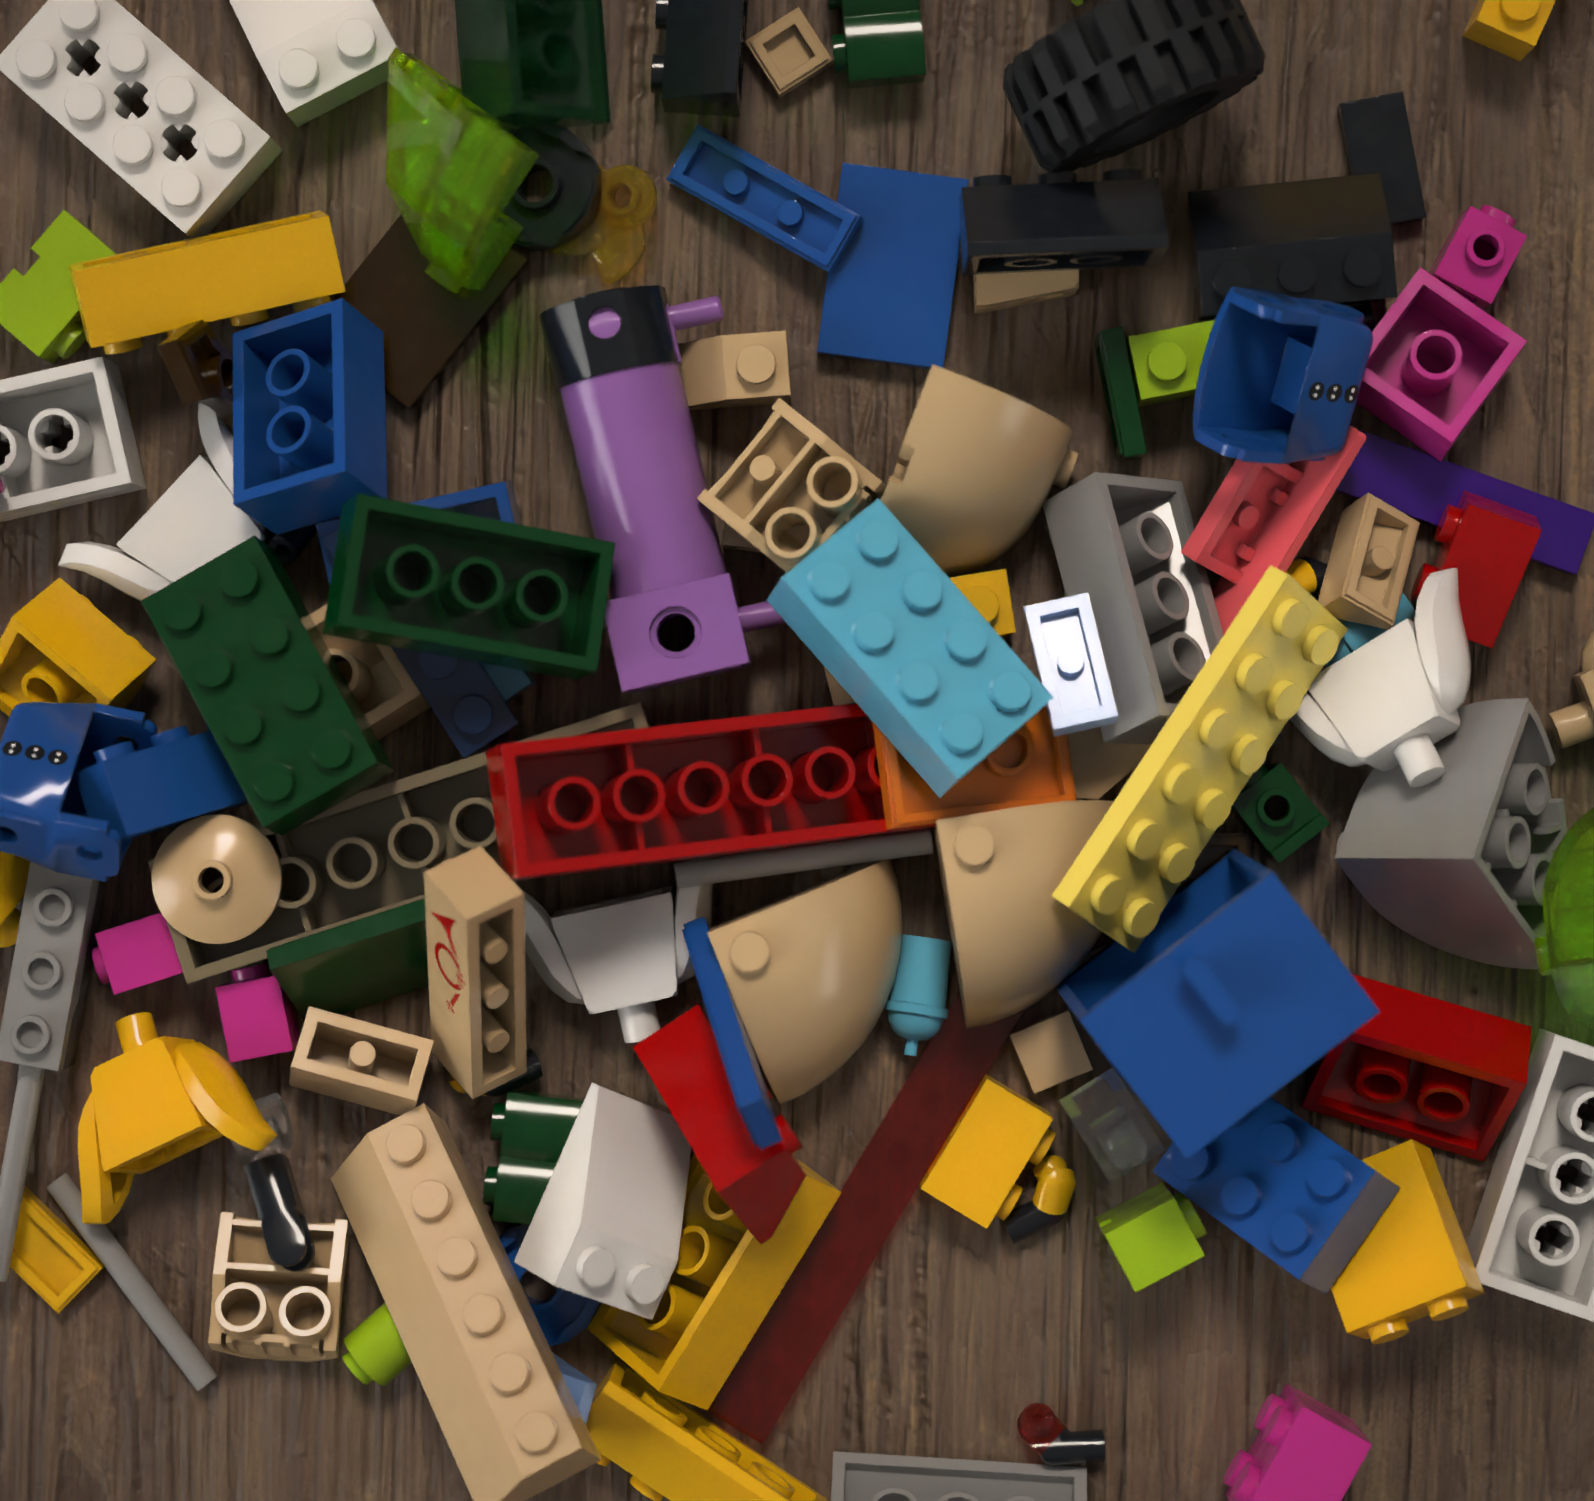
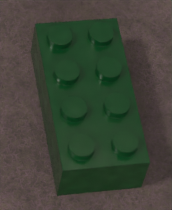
(468, 587)
(267, 686)

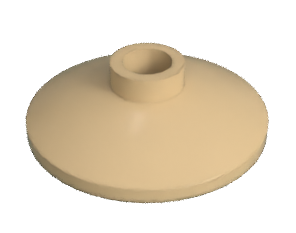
(249, 872)

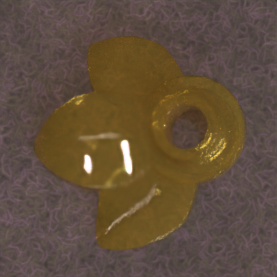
(617, 233)

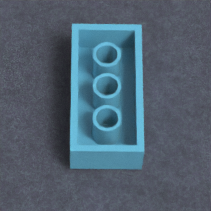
(908, 647)

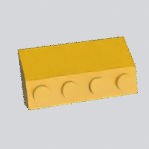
(715, 1292)
(677, 1449)

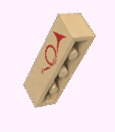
(476, 971)

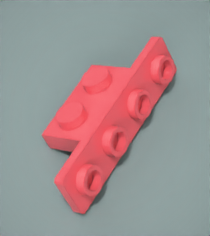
(1263, 520)

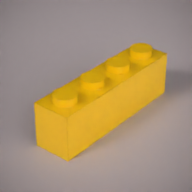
(208, 279)

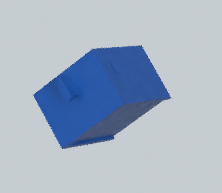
(1218, 1001)

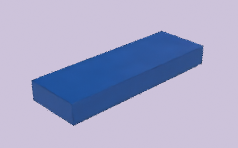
(765, 199)

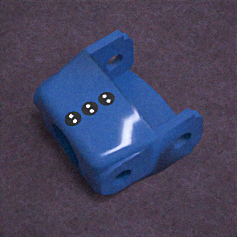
(1280, 377)
(38, 790)

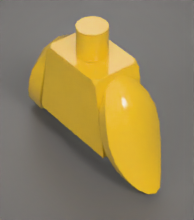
(155, 1107)

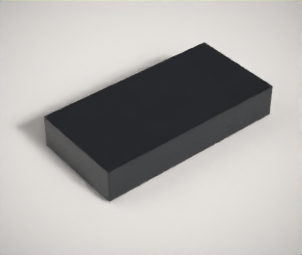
(1380, 142)

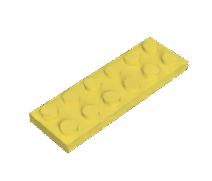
(1201, 760)

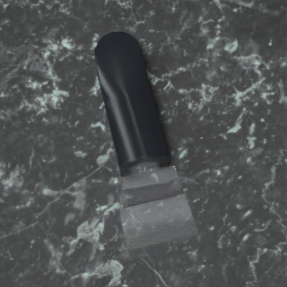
(276, 1191)

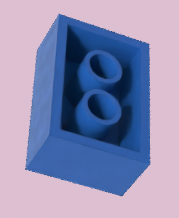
(308, 416)
(1284, 1191)

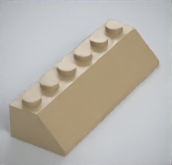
(461, 1311)

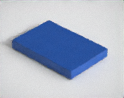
(899, 271)

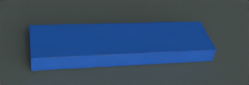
(731, 1037)

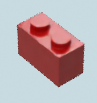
(1491, 554)

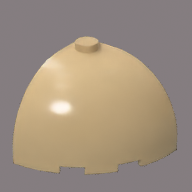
(975, 471)
(998, 890)
(813, 973)

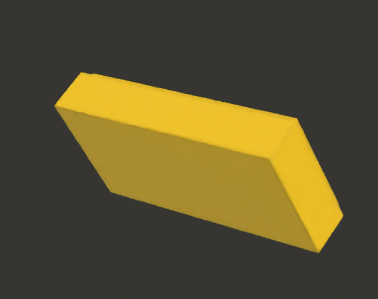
(51, 1254)

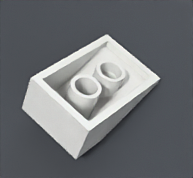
(317, 50)
(613, 1205)

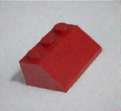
(1424, 1072)
(696, 1089)

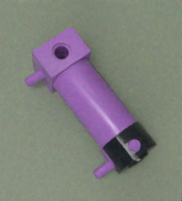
(641, 482)

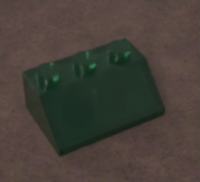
(534, 61)

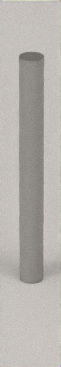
(803, 858)
(134, 1285)

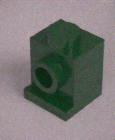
(1294, 829)

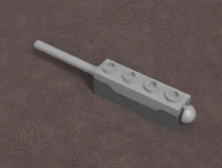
(43, 1013)

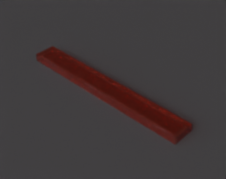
(859, 1221)

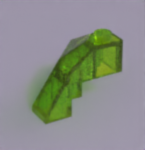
(450, 173)

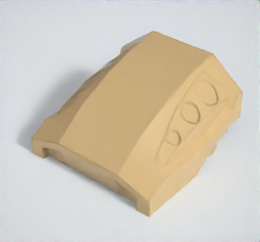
(782, 485)
(272, 1311)

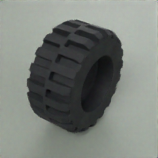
(1128, 76)

